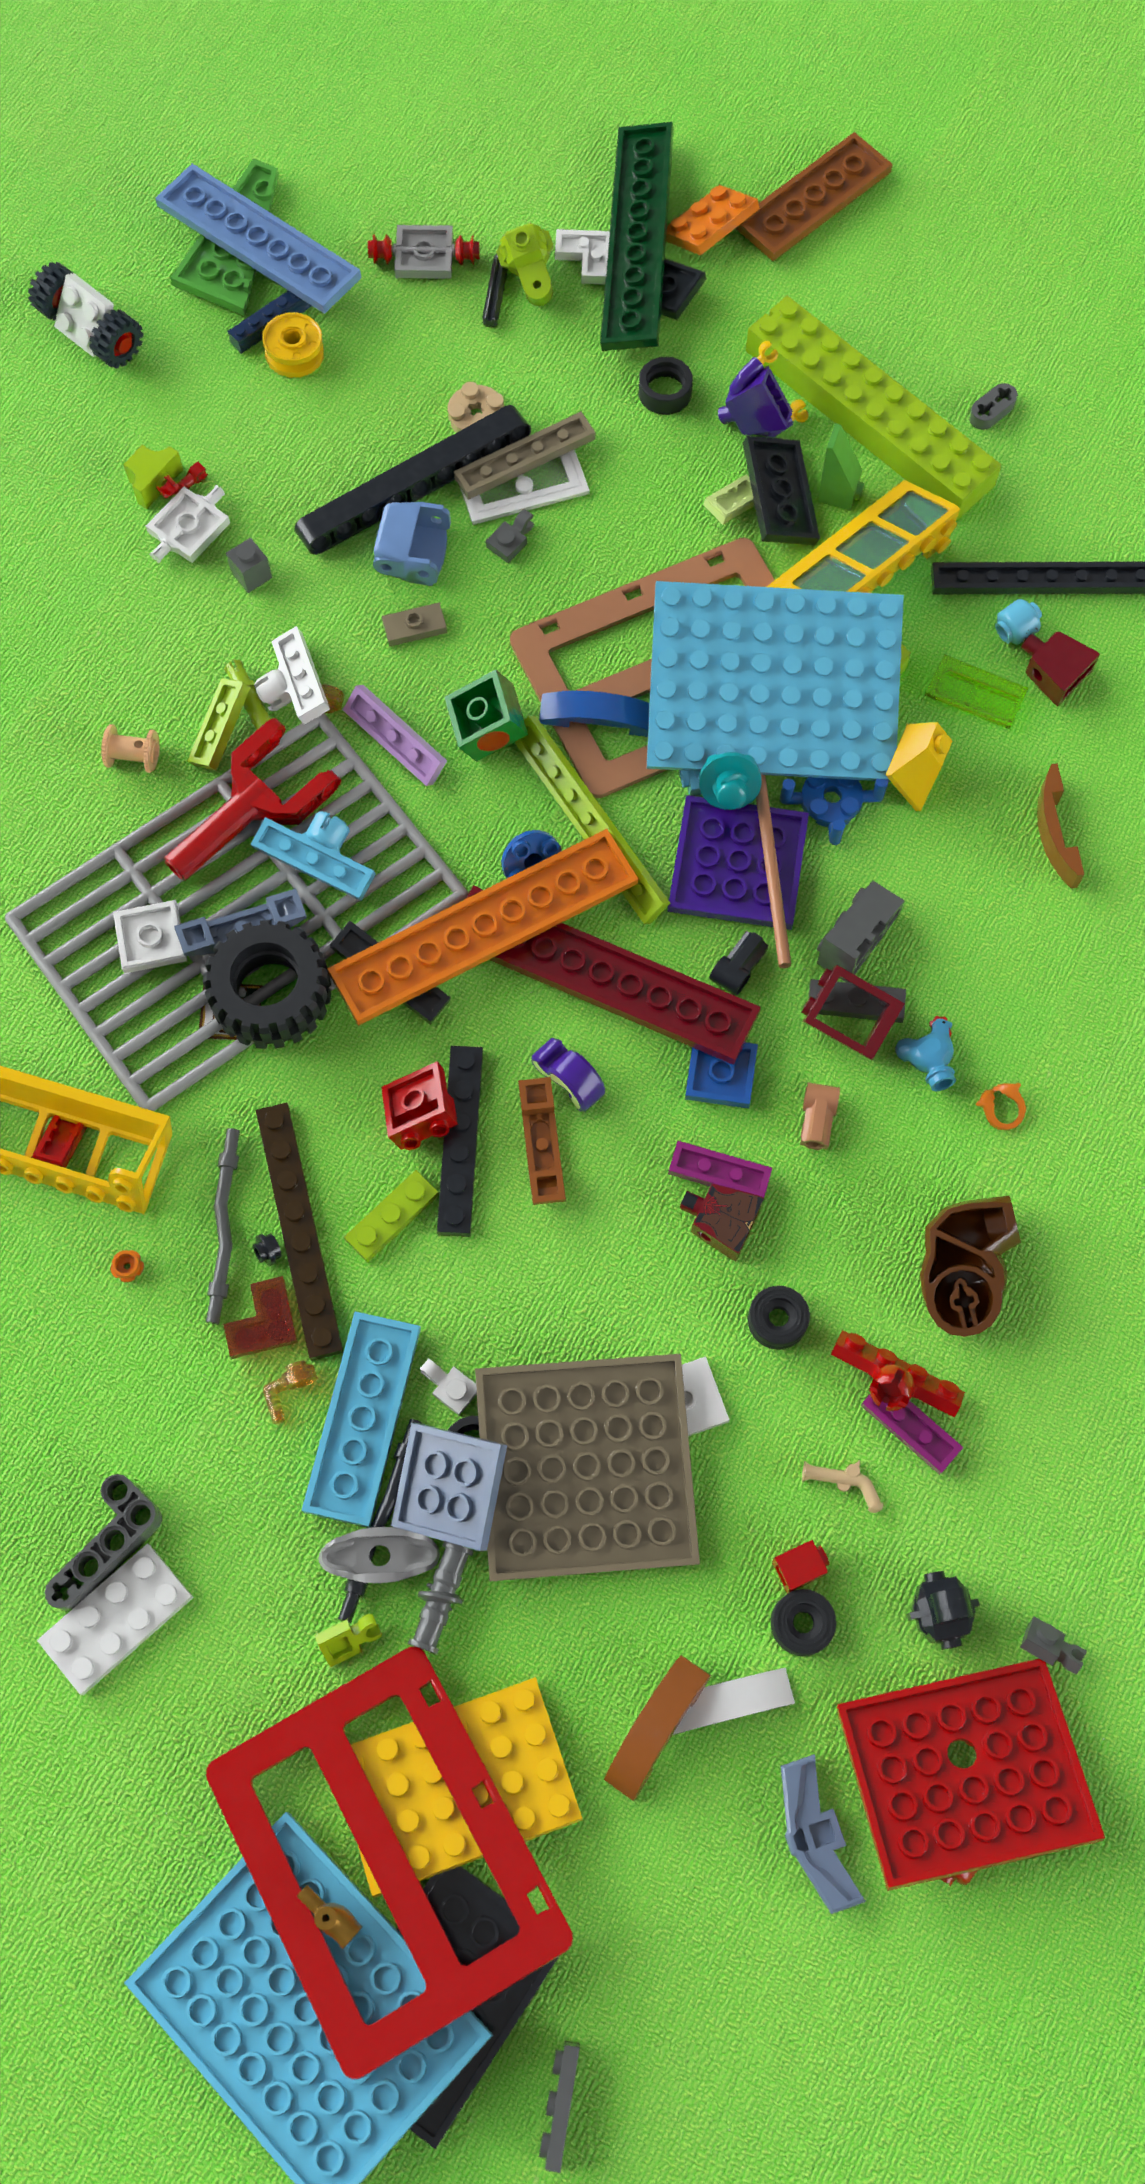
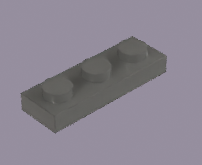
(852, 1002)
(559, 2106)

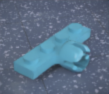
(316, 853)

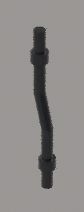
(356, 1589)

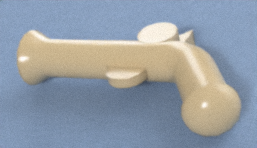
(845, 1480)

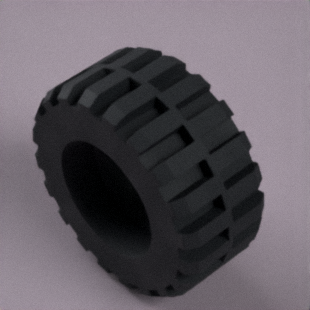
(258, 947)

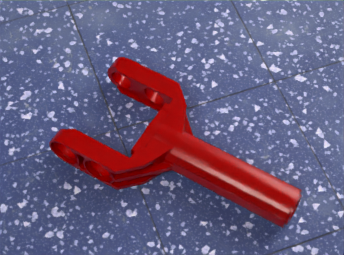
(249, 802)

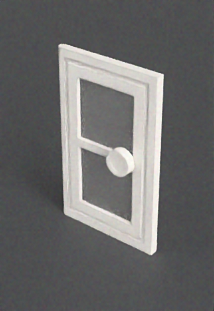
(541, 486)

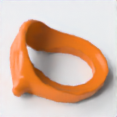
(987, 1104)

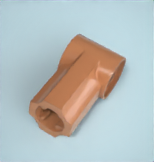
(819, 1107)

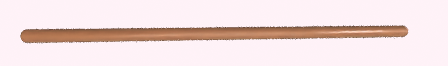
(772, 875)

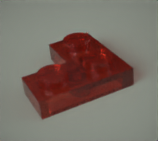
(270, 1327)

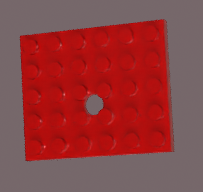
(947, 1820)

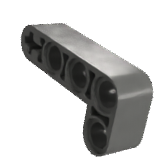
(100, 1548)

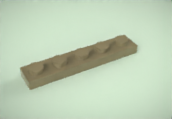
(524, 455)

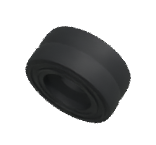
(778, 1336)
(823, 1622)

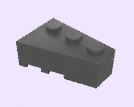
(859, 928)

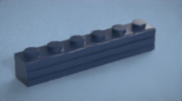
(251, 329)

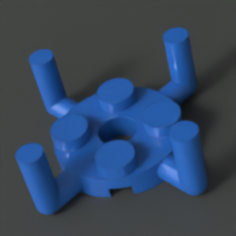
(830, 814)

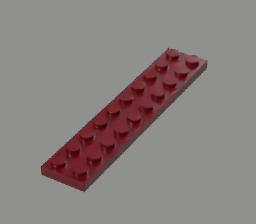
(635, 989)

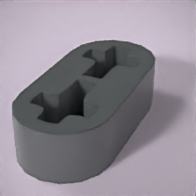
(989, 402)

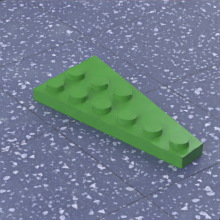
(216, 273)

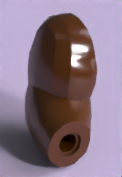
(964, 1265)

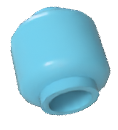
(1018, 621)

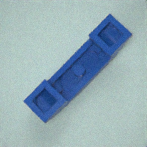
(595, 708)

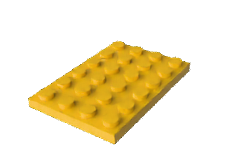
(520, 1756)

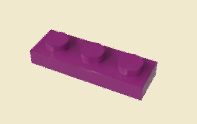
(713, 1167)
(917, 1433)

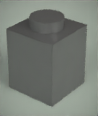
(249, 565)

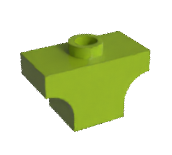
(147, 471)

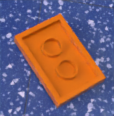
(710, 219)

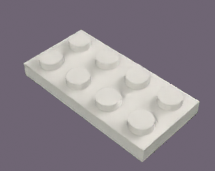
(115, 1619)

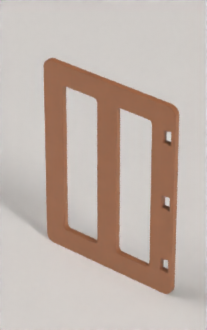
(603, 612)

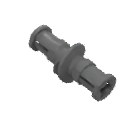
(440, 1597)

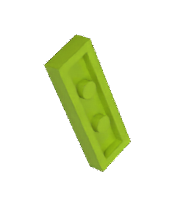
(218, 724)
(391, 1216)

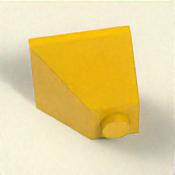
(918, 761)

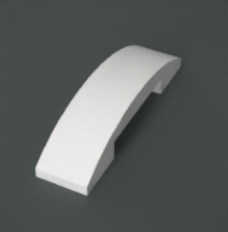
(738, 1699)

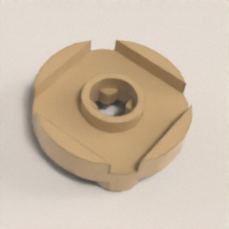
(472, 397)

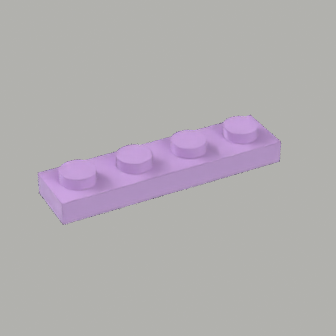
(394, 735)

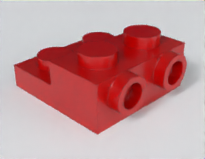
(418, 1107)

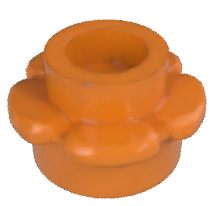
(122, 1258)

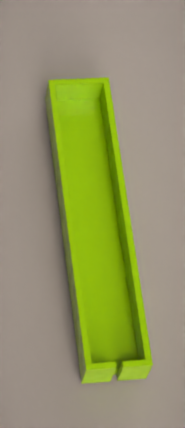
(873, 406)

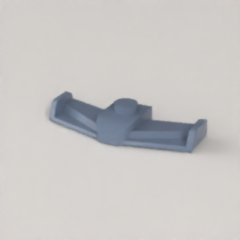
(815, 1836)

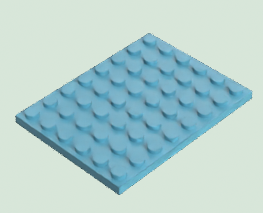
(775, 676)
(250, 2030)

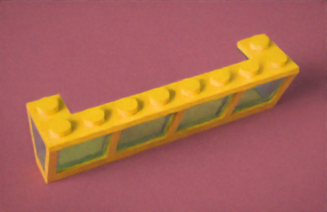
(877, 543)

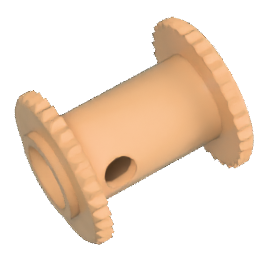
(130, 748)

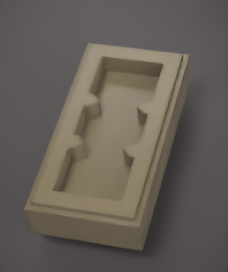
(414, 624)

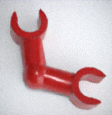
(194, 475)

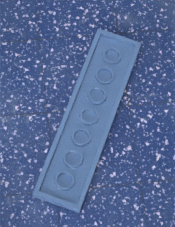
(258, 238)

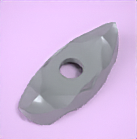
(409, 1555)

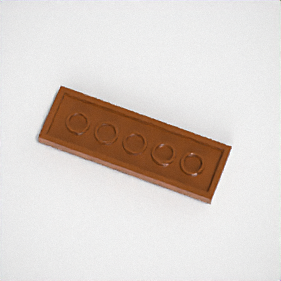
(814, 196)

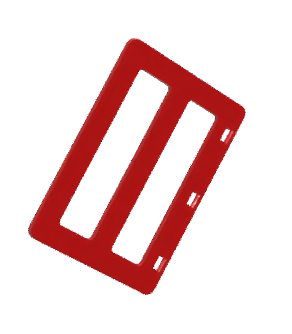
(450, 1987)

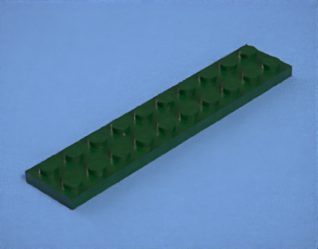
(637, 237)

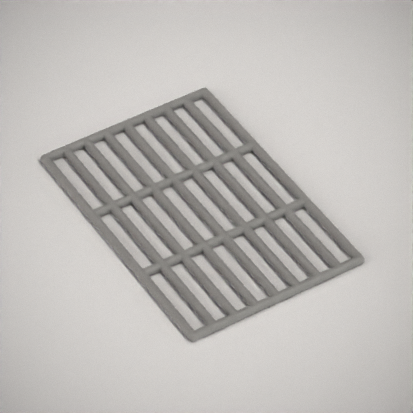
(152, 894)

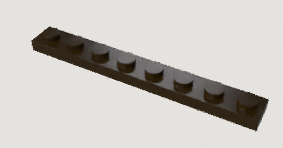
(299, 1232)

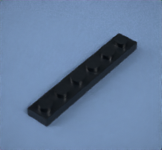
(460, 1143)

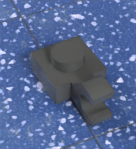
(510, 540)

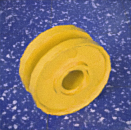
(293, 345)

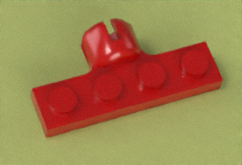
(895, 1379)

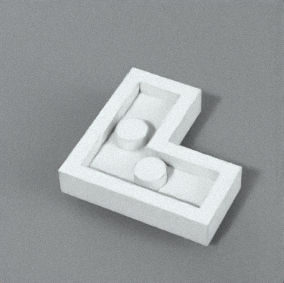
(585, 246)

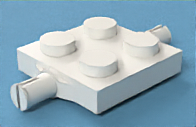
(188, 524)

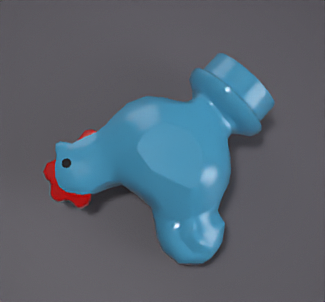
(931, 1054)

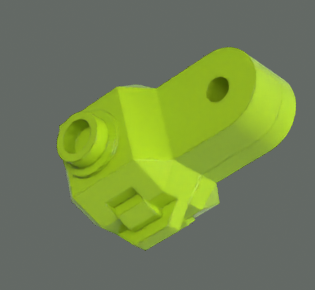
(526, 255)

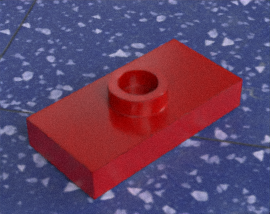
(59, 1142)

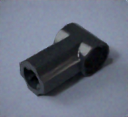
(735, 969)

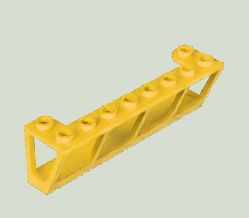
(97, 1113)

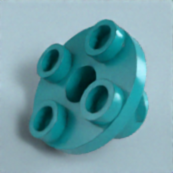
(730, 780)

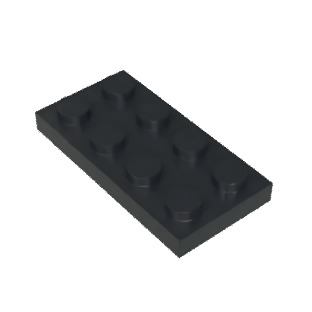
(781, 490)

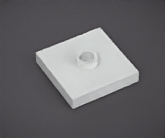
(148, 936)
(702, 1397)

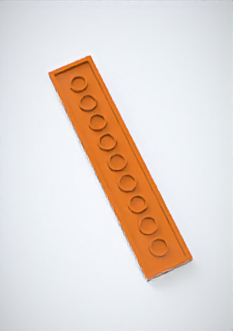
(482, 926)

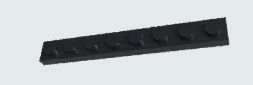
(1038, 577)

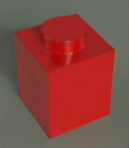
(801, 1565)

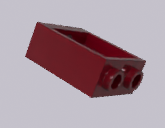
(881, 1027)

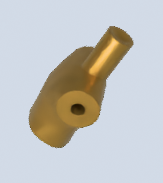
(340, 1924)

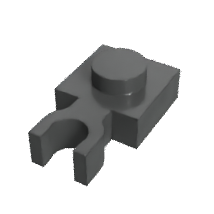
(1049, 1645)

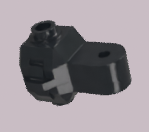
(943, 1610)

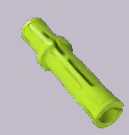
(252, 703)

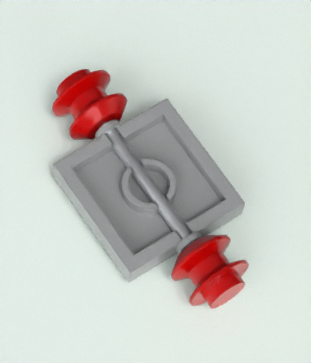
(423, 251)

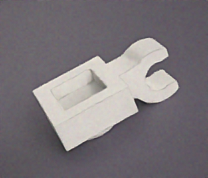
(452, 1389)

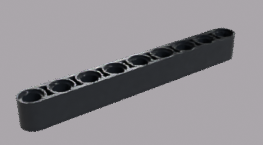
(409, 480)

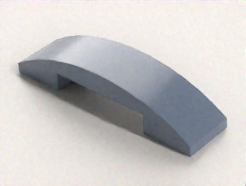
(201, 936)

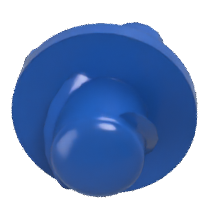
(527, 851)

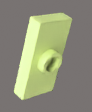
(731, 500)

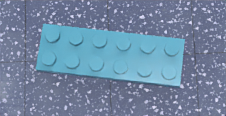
(361, 1420)

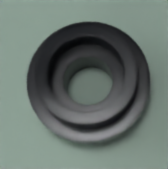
(267, 1249)

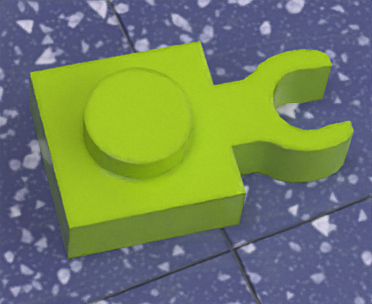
(344, 1641)

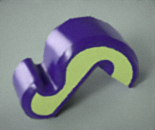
(570, 1072)

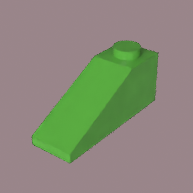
(840, 473)

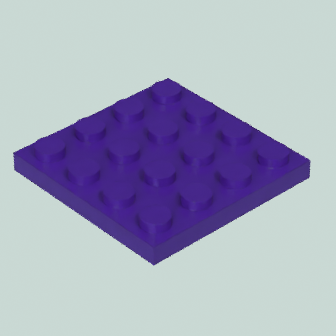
(723, 864)

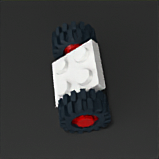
(85, 315)

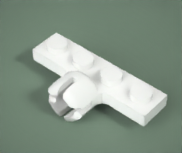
(294, 679)

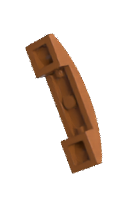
(1064, 860)
(541, 1141)
(656, 1726)

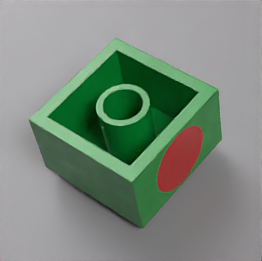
(486, 715)

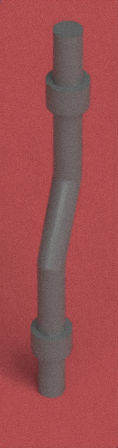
(218, 1288)

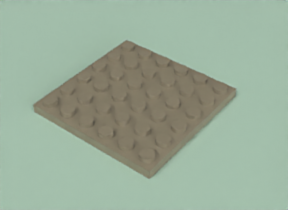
(589, 1467)

